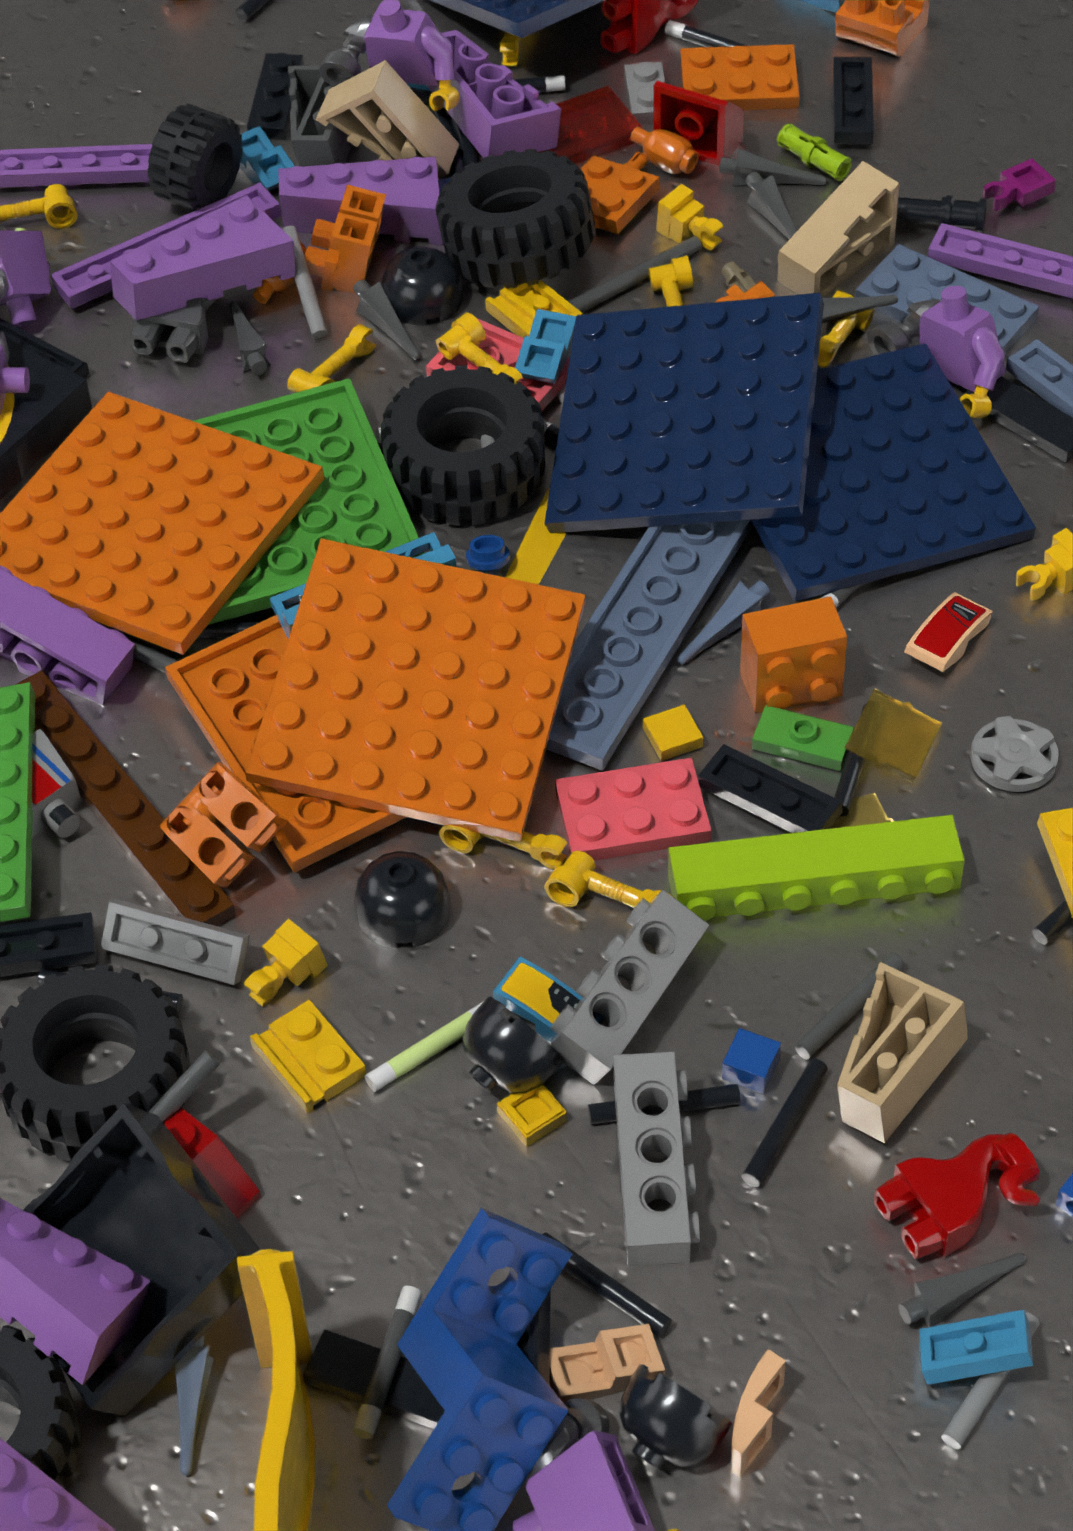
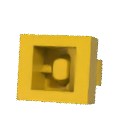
(683, 217)
(1056, 567)
(291, 956)

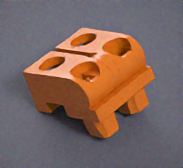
(882, 23)
(349, 240)
(205, 813)

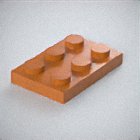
(743, 75)

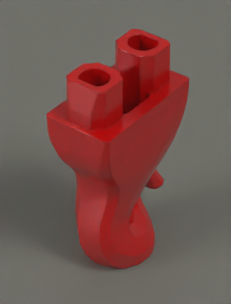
(638, 21)
(951, 1193)

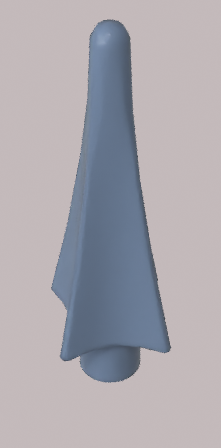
(727, 618)
(191, 1380)

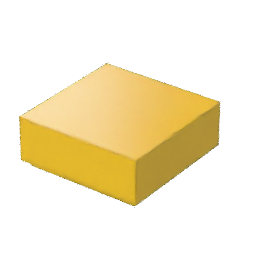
(672, 732)
(532, 1114)

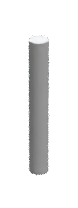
(306, 288)
(977, 1401)

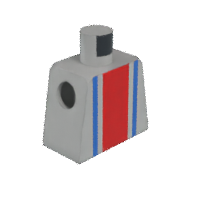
(53, 790)

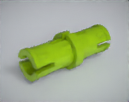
(814, 152)

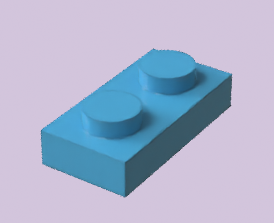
(975, 1347)

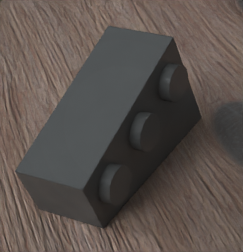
(311, 140)

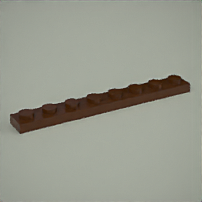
(126, 810)

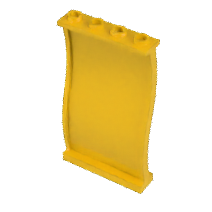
(283, 1343)

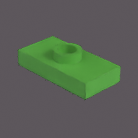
(802, 738)

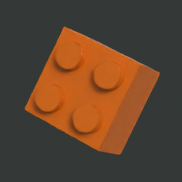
(793, 654)

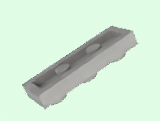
(175, 941)

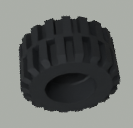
(194, 157)

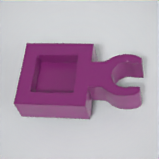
(1020, 183)

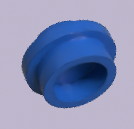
(487, 553)

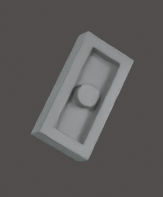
(639, 87)

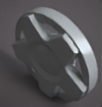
(1014, 751)

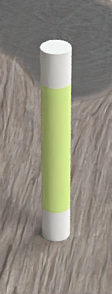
(419, 1052)

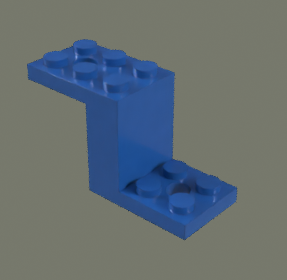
(491, 1394)

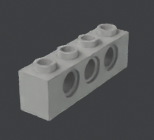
(673, 935)
(651, 1234)

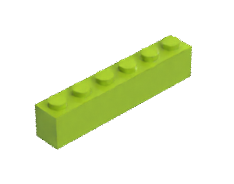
(817, 867)

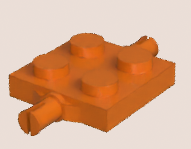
(618, 190)

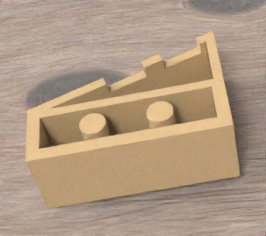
(387, 118)
(842, 233)
(898, 1051)

